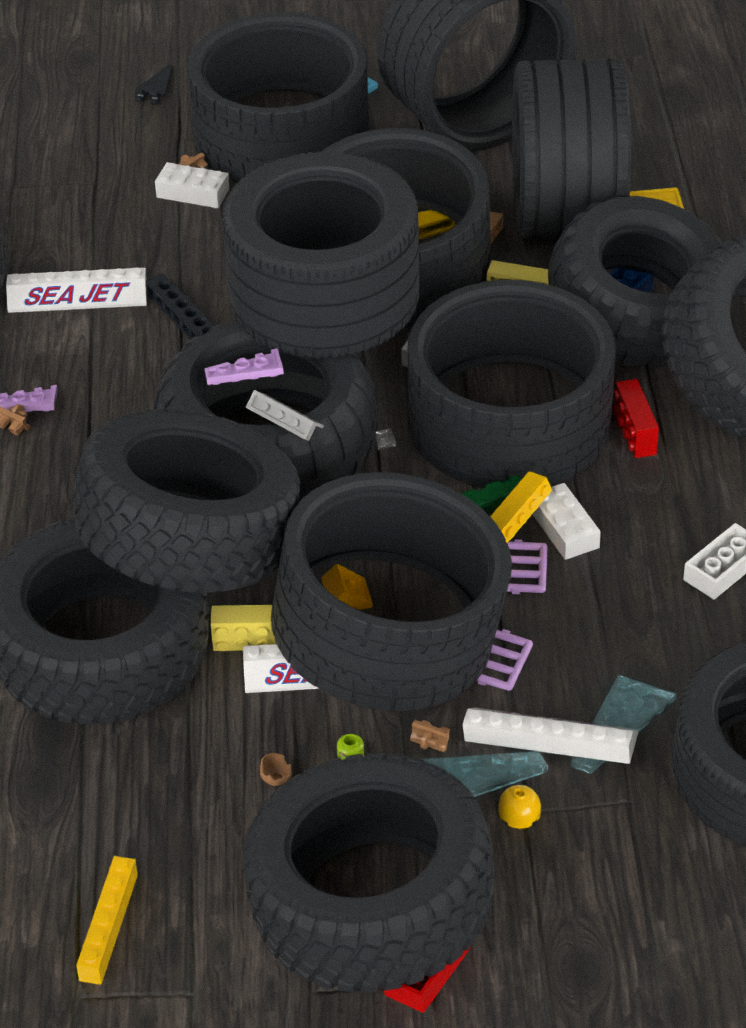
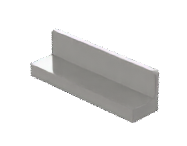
(282, 415)

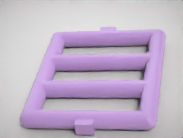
(540, 575)
(513, 671)

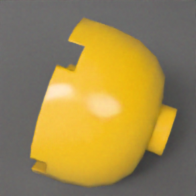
(519, 806)

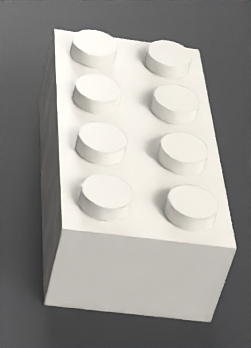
(192, 185)
(567, 523)
(718, 563)

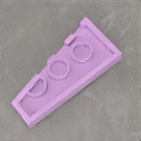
(244, 369)
(32, 401)

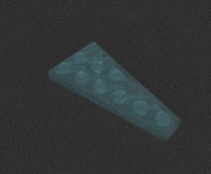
(627, 706)
(492, 771)

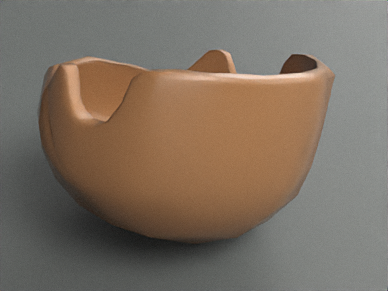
(275, 769)

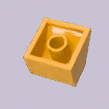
(347, 587)

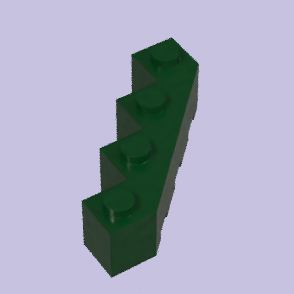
(493, 494)

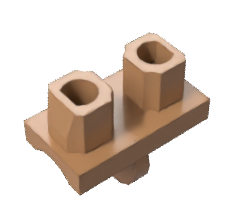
(197, 161)
(16, 417)
(430, 735)

